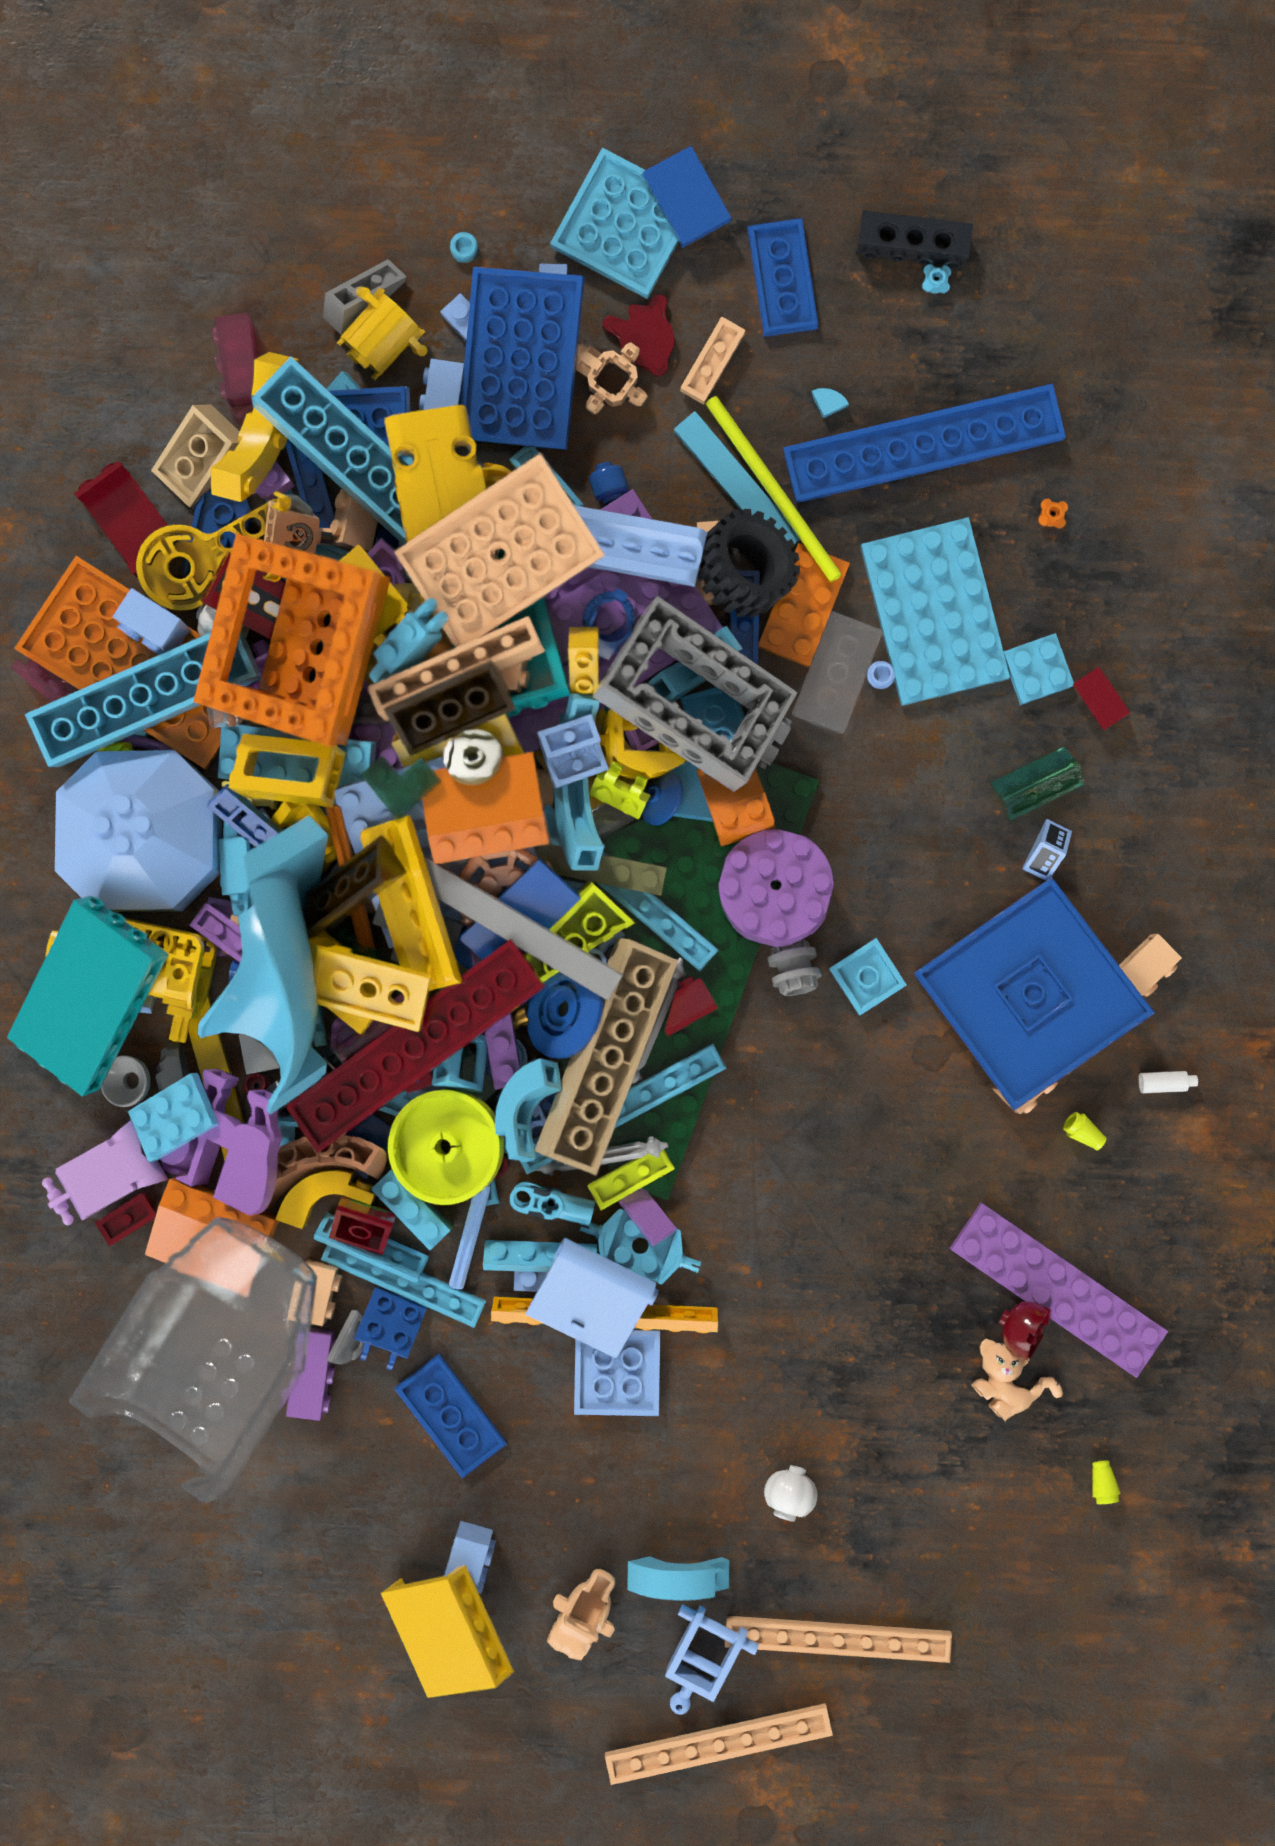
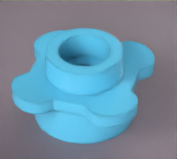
(933, 286)

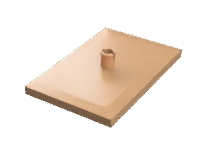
(460, 561)

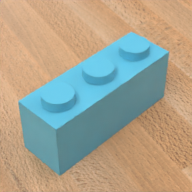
(415, 1213)

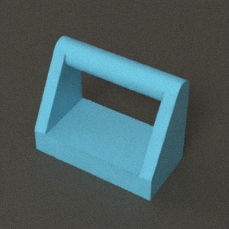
(447, 1073)

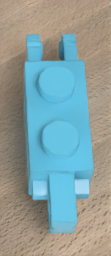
(409, 642)
(232, 869)

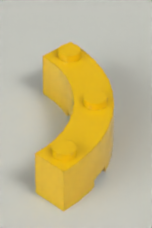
(260, 443)

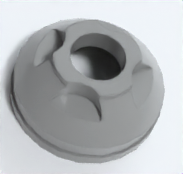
(115, 1084)

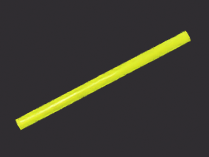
(773, 489)

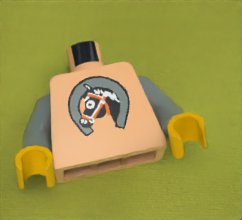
(293, 525)

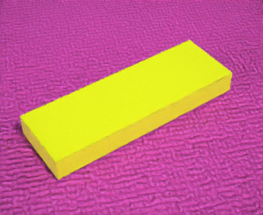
(629, 1178)

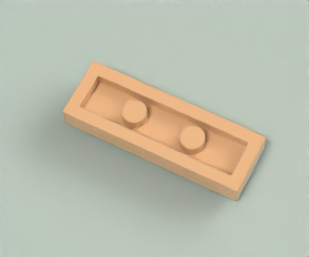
(712, 360)

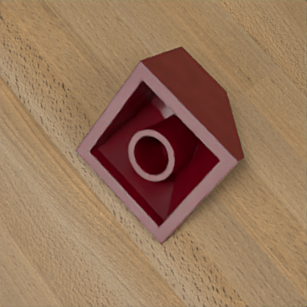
(689, 1004)

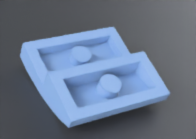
(572, 751)

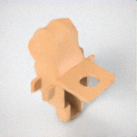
(583, 1616)

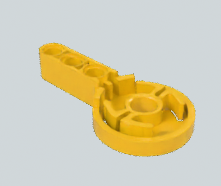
(203, 554)

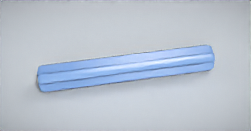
(469, 1239)

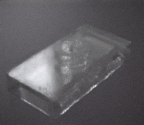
(609, 819)

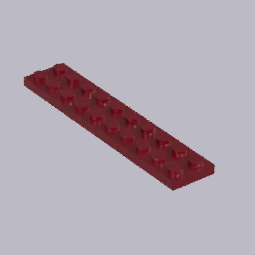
(405, 1055)

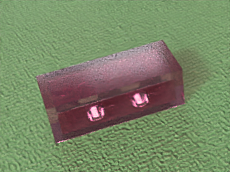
(236, 357)

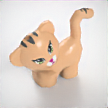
(1002, 1369)

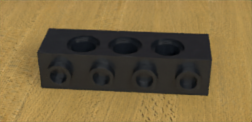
(926, 230)

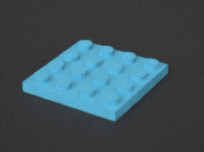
(617, 226)

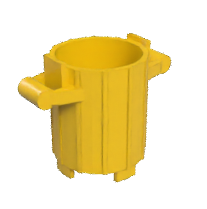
(380, 333)

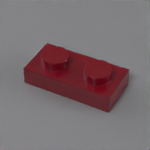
(126, 1219)

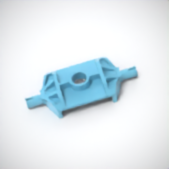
(655, 1263)

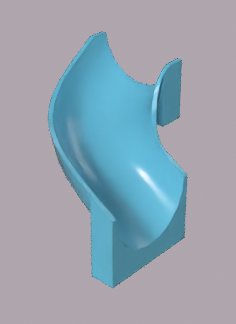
(275, 982)

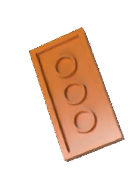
(802, 614)

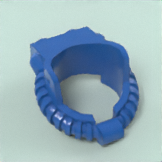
(610, 643)

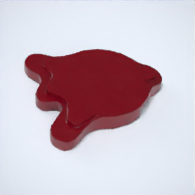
(648, 331)

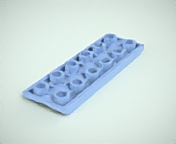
(646, 546)

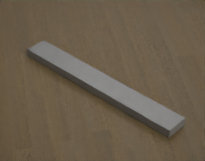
(523, 931)

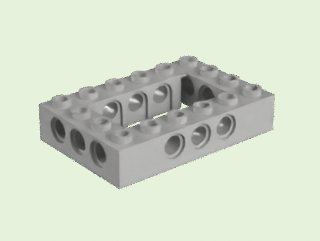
(720, 665)

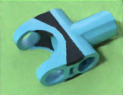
(565, 1207)

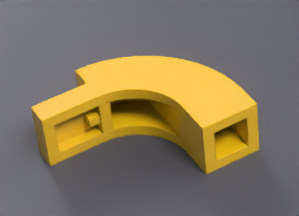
(303, 1196)

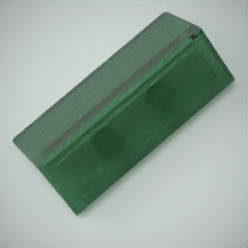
(1038, 783)

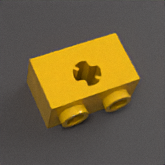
(583, 660)

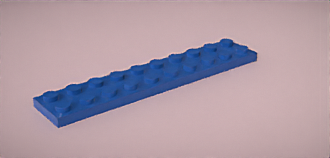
(924, 443)

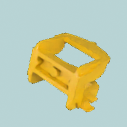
(634, 762)

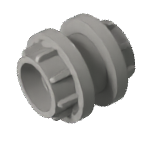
(794, 968)

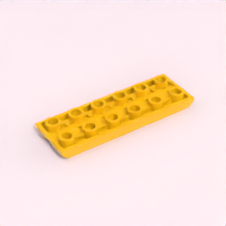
(413, 907)

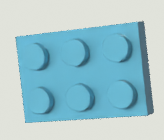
(173, 1117)

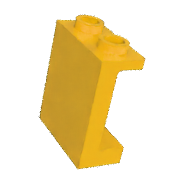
(291, 813)

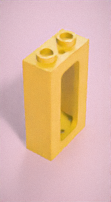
(318, 793)

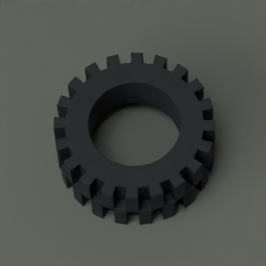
(765, 547)

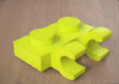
(620, 794)

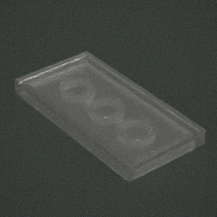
(837, 672)

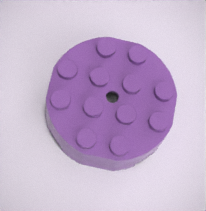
(782, 861)

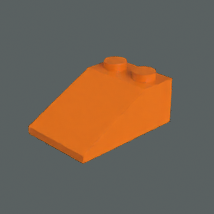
(737, 812)

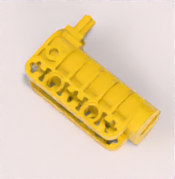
(184, 976)

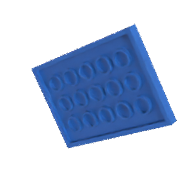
(521, 356)

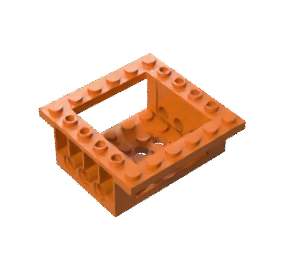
(285, 695)

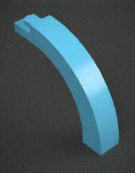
(572, 803)

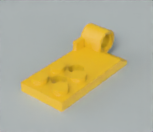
(341, 978)

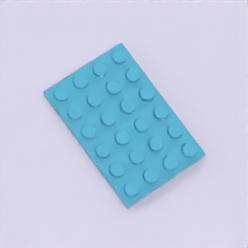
(934, 611)

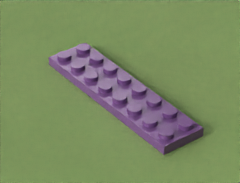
(1049, 1280)

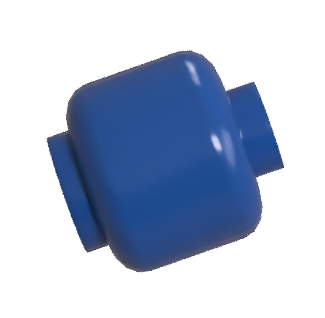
(608, 482)

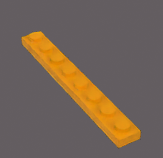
(653, 1317)

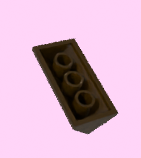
(450, 707)
(351, 886)

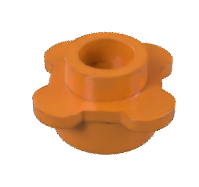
(1047, 519)

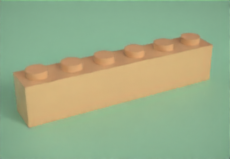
(504, 647)

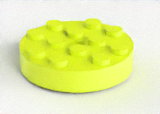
(417, 1150)

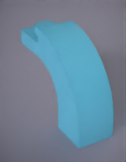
(679, 679)
(518, 1103)
(677, 1581)

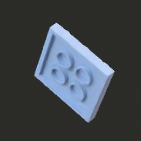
(622, 1383)

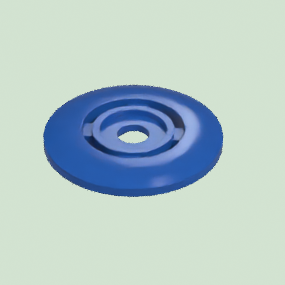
(565, 1035)

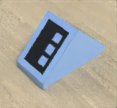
(1048, 850)

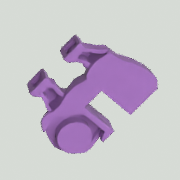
(253, 1147)

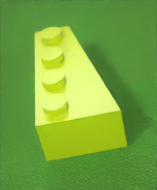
(585, 925)

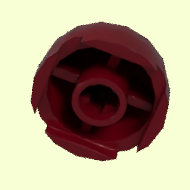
(1024, 1328)

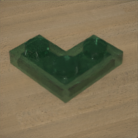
(402, 791)

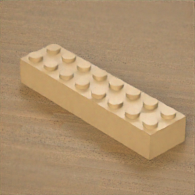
(603, 1070)

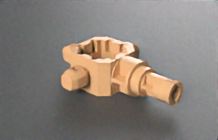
(590, 364)

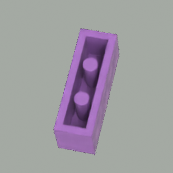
(310, 1395)

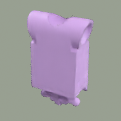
(103, 1175)

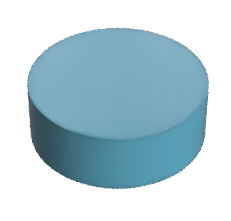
(464, 247)

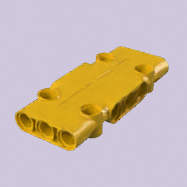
(438, 477)

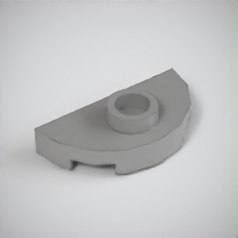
(346, 1347)

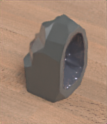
(171, 1066)

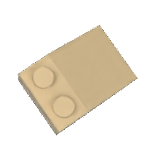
(193, 450)

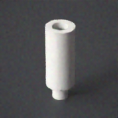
(1166, 1082)

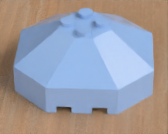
(137, 831)

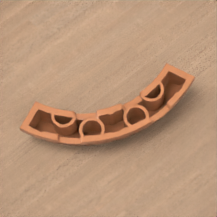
(299, 1160)

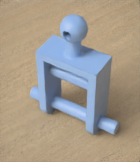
(692, 1680)

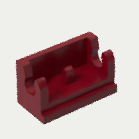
(1101, 698)

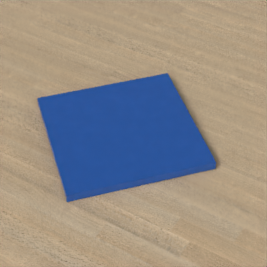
(1033, 994)

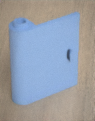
(595, 1294)

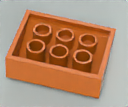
(486, 816)
(187, 1211)

